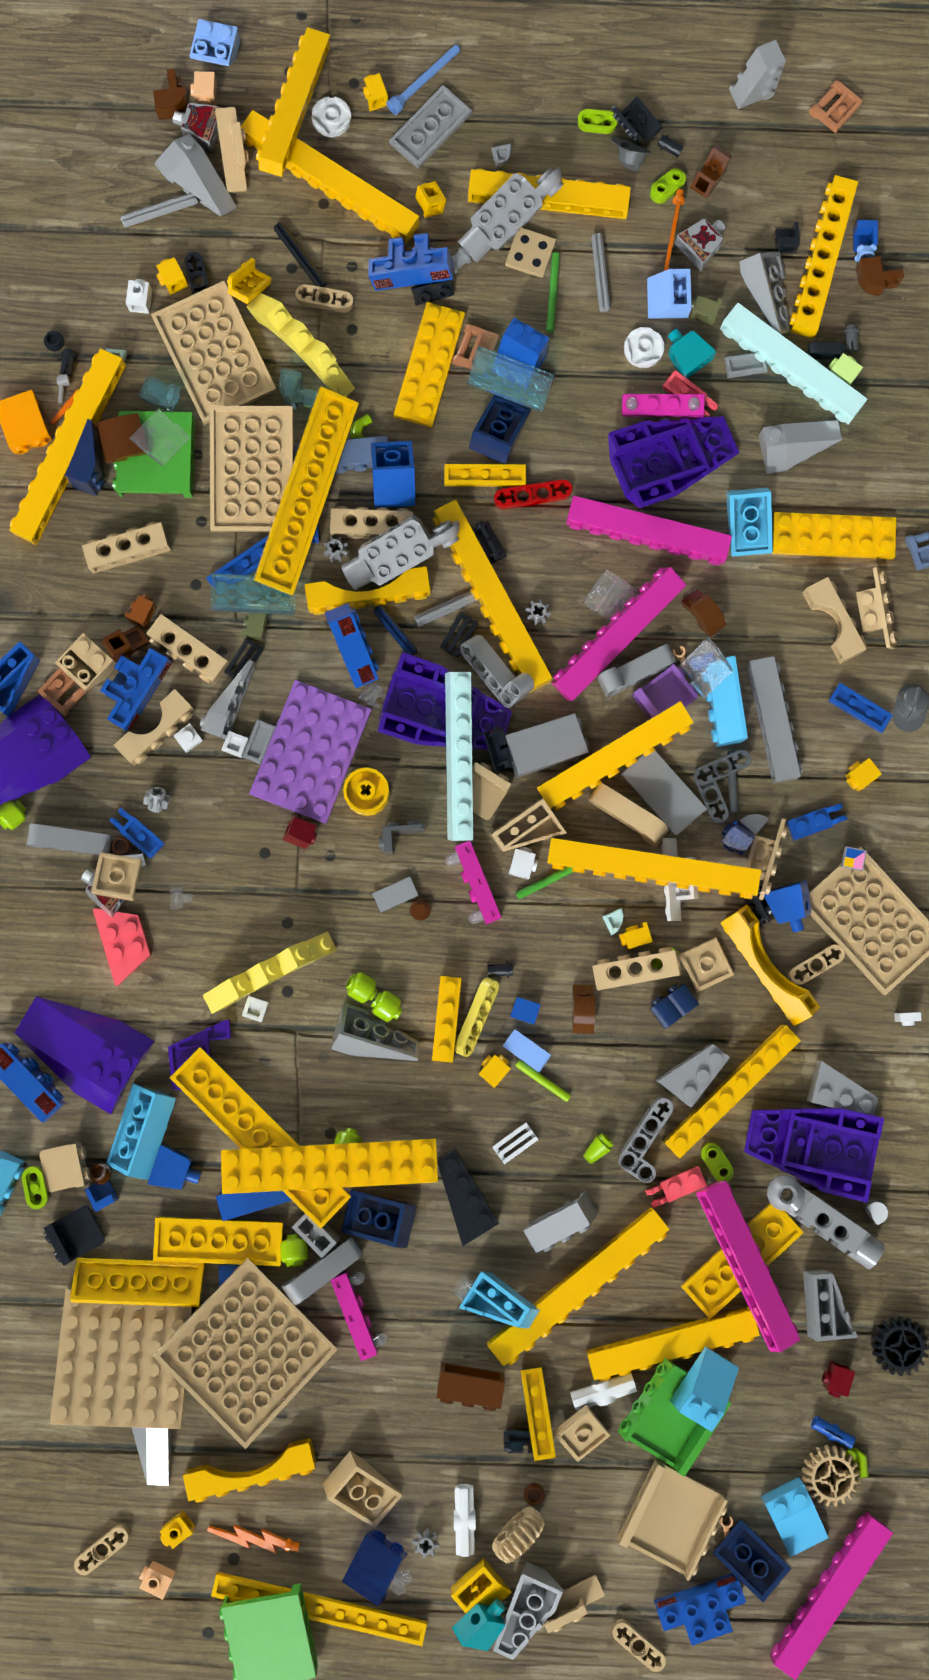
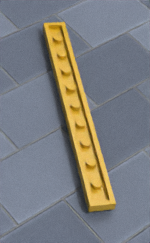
(328, 1610)

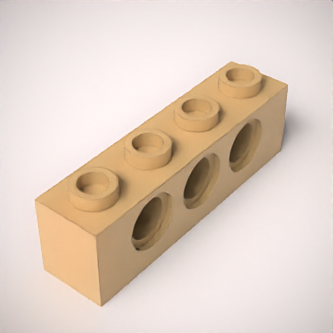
(361, 530)
(157, 545)
(164, 627)
(605, 980)

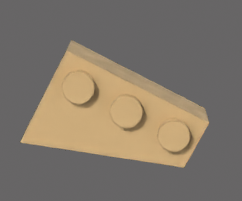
(527, 827)

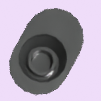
(629, 152)
(911, 707)

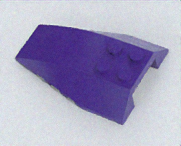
(668, 456)
(417, 706)
(36, 749)
(84, 1049)
(819, 1146)

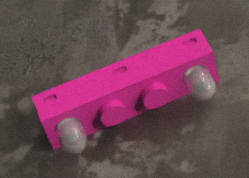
(663, 405)
(479, 887)
(357, 1321)

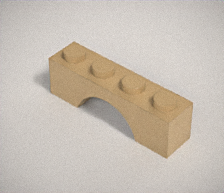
(824, 597)
(137, 746)

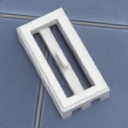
(516, 1142)

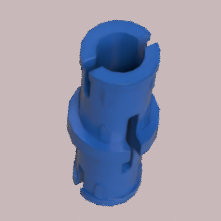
(845, 1439)

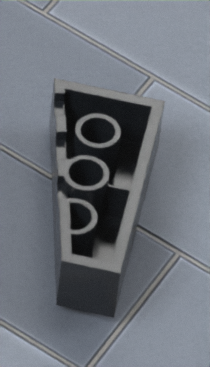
(468, 1204)

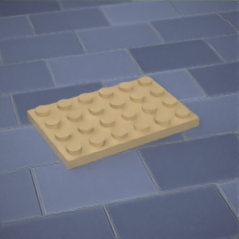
(213, 351)
(248, 465)
(872, 923)

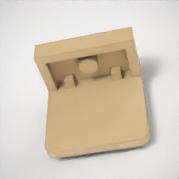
(487, 790)
(65, 1167)

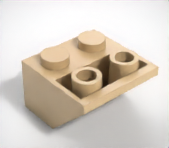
(86, 663)

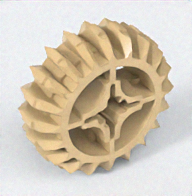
(848, 1475)
(518, 1535)

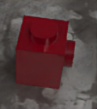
(300, 833)
(838, 1379)

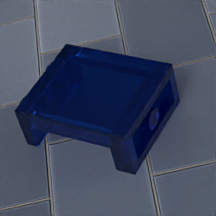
(374, 1566)

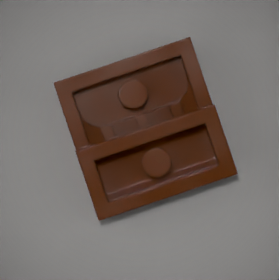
(115, 437)

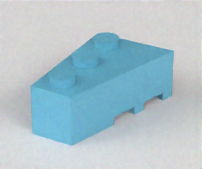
(499, 1301)

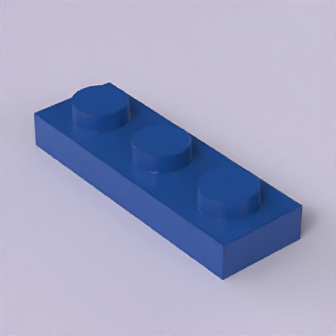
(860, 708)

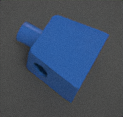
(790, 904)
(173, 1169)

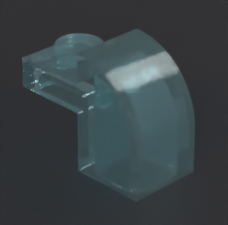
(291, 389)
(159, 394)

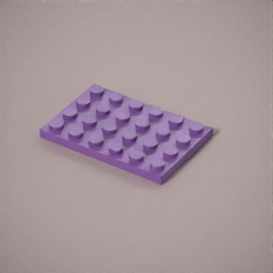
(310, 752)

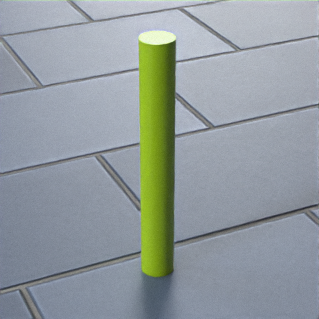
(542, 1080)

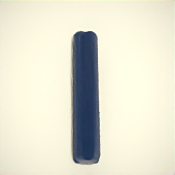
(395, 630)

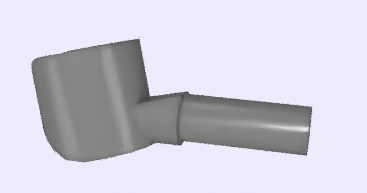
(62, 380)

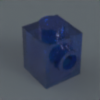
(737, 837)

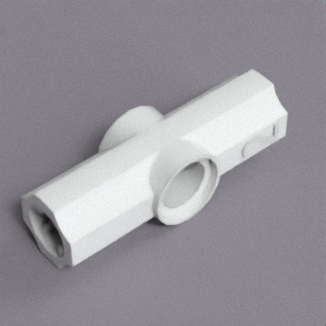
(603, 1392)
(464, 1520)

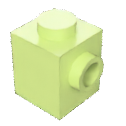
(845, 368)

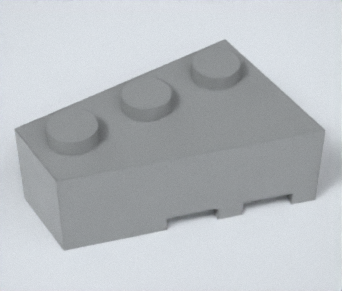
(760, 77)
(694, 1074)
(837, 1091)
(561, 1223)
(824, 1308)

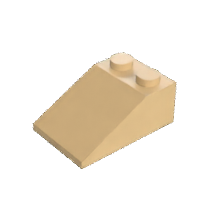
(361, 1490)

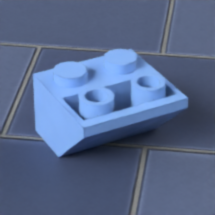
(215, 43)
(669, 294)

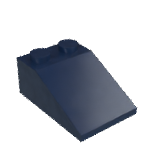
(499, 428)
(86, 465)
(379, 1219)
(752, 1560)

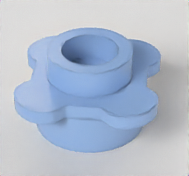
(865, 251)

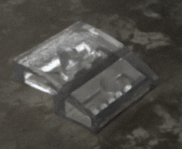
(160, 437)
(609, 595)
(706, 667)

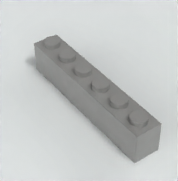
(773, 720)

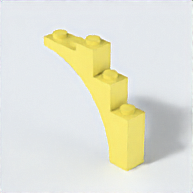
(296, 335)
(268, 971)

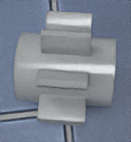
(334, 543)
(539, 607)
(156, 799)
(429, 1549)

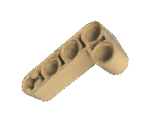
(630, 814)

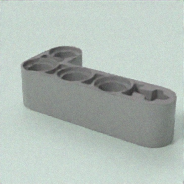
(495, 673)
(618, 679)
(68, 839)
(649, 1136)
(322, 1271)

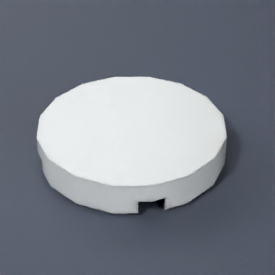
(331, 116)
(644, 347)

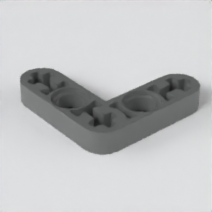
(712, 784)

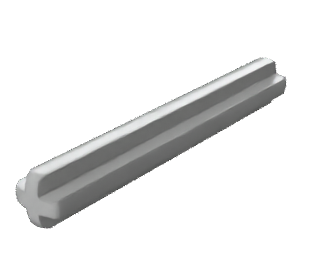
(158, 209)
(600, 272)
(444, 609)

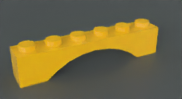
(410, 584)
(793, 1000)
(209, 1481)

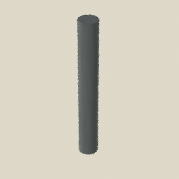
(732, 779)

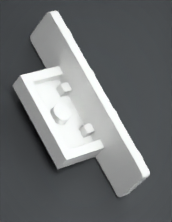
(674, 894)

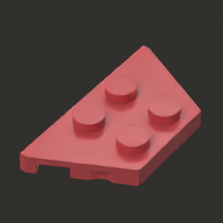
(123, 942)

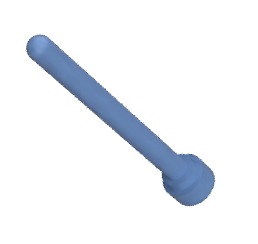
(396, 102)

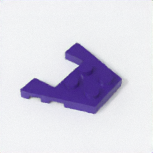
(184, 1049)

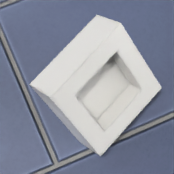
(188, 738)
(235, 744)
(255, 1008)
(907, 1019)

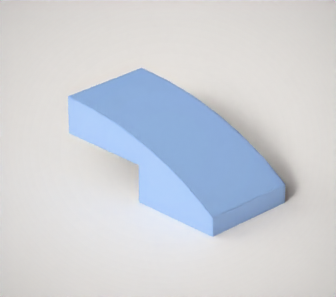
(527, 1050)

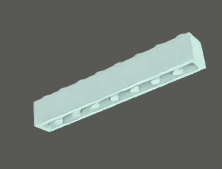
(793, 364)
(459, 756)

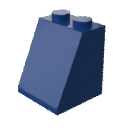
(524, 344)
(393, 474)

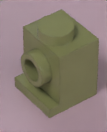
(705, 309)
(255, 626)

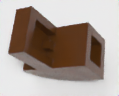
(171, 99)
(711, 172)
(873, 279)
(705, 611)
(124, 643)
(583, 1009)

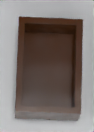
(470, 1386)

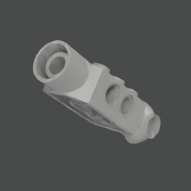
(508, 212)
(397, 551)
(806, 1208)

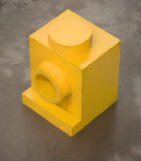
(375, 92)
(430, 199)
(635, 936)
(179, 1523)

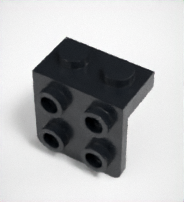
(638, 120)
(74, 1235)

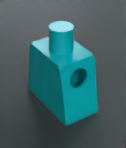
(689, 352)
(480, 1626)

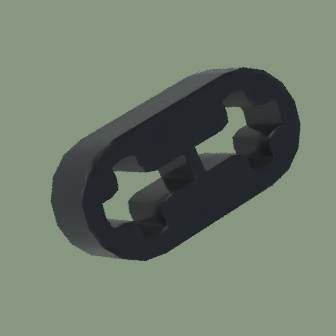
(826, 350)

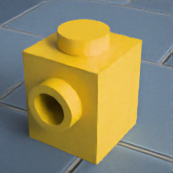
(171, 275)
(862, 774)
(494, 1069)

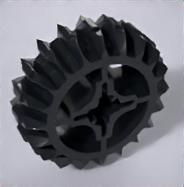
(917, 1348)

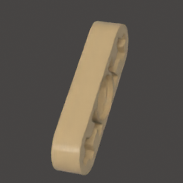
(340, 295)
(832, 962)
(86, 1554)
(654, 1650)

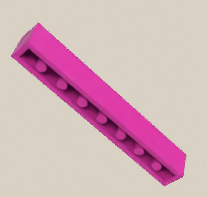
(648, 530)
(618, 633)
(748, 1266)
(830, 1595)

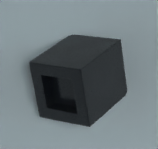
(787, 240)

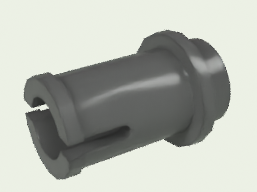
(851, 337)

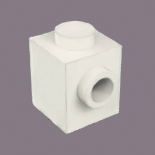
(139, 296)
(523, 863)

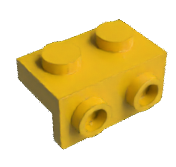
(247, 282)

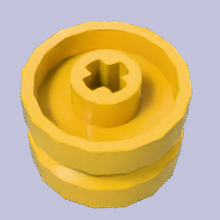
(366, 779)

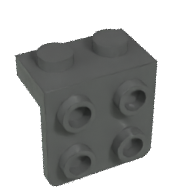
(386, 842)

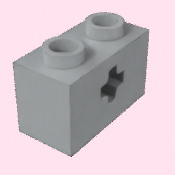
(318, 1239)

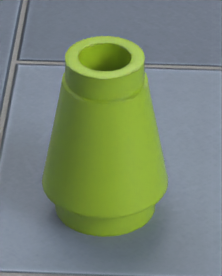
(598, 1148)

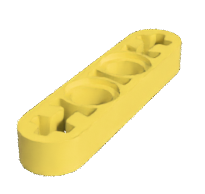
(469, 1036)

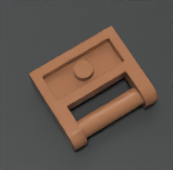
(840, 110)
(484, 339)
(57, 687)

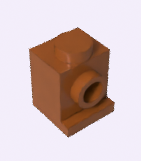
(141, 611)

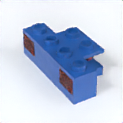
(410, 267)
(352, 644)
(134, 687)
(29, 1083)
(702, 1608)

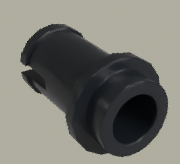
(670, 145)
(68, 358)
(500, 970)

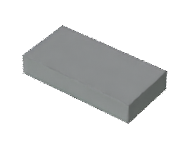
(744, 365)
(258, 741)
(395, 894)

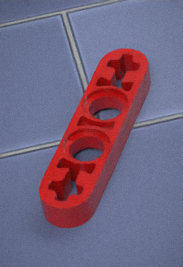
(532, 492)

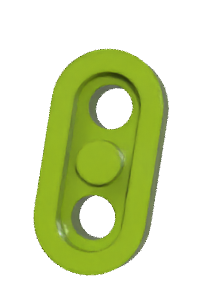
(597, 119)
(668, 184)
(716, 1163)
(33, 1187)

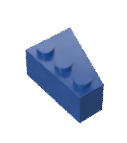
(15, 674)

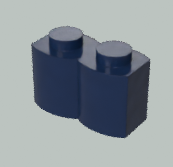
(674, 1005)

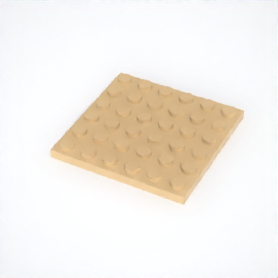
(245, 1353)
(109, 1366)

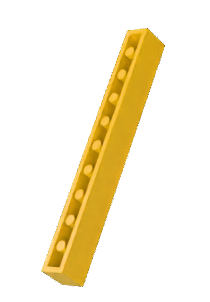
(339, 184)
(51, 479)
(493, 598)
(655, 867)
(580, 1284)

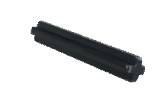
(300, 256)

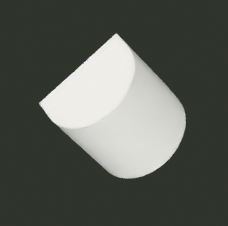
(876, 1211)

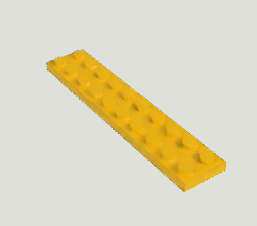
(306, 491)
(248, 1126)
(329, 1166)

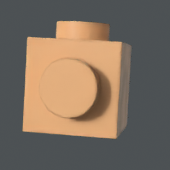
(204, 88)
(156, 1579)

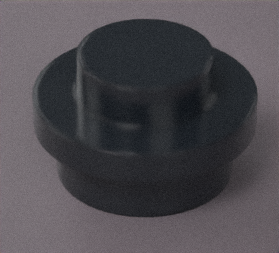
(54, 341)

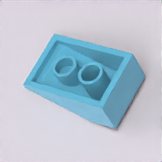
(750, 521)
(706, 1389)
(794, 1516)

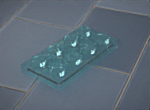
(510, 379)
(245, 595)

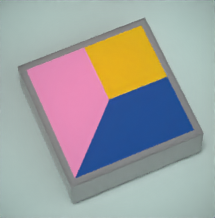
(853, 858)

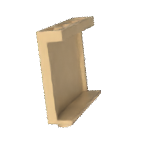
(673, 1519)

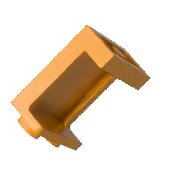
(23, 422)

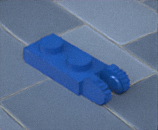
(814, 822)
(138, 834)

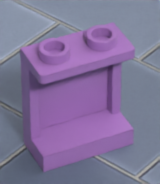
(665, 692)

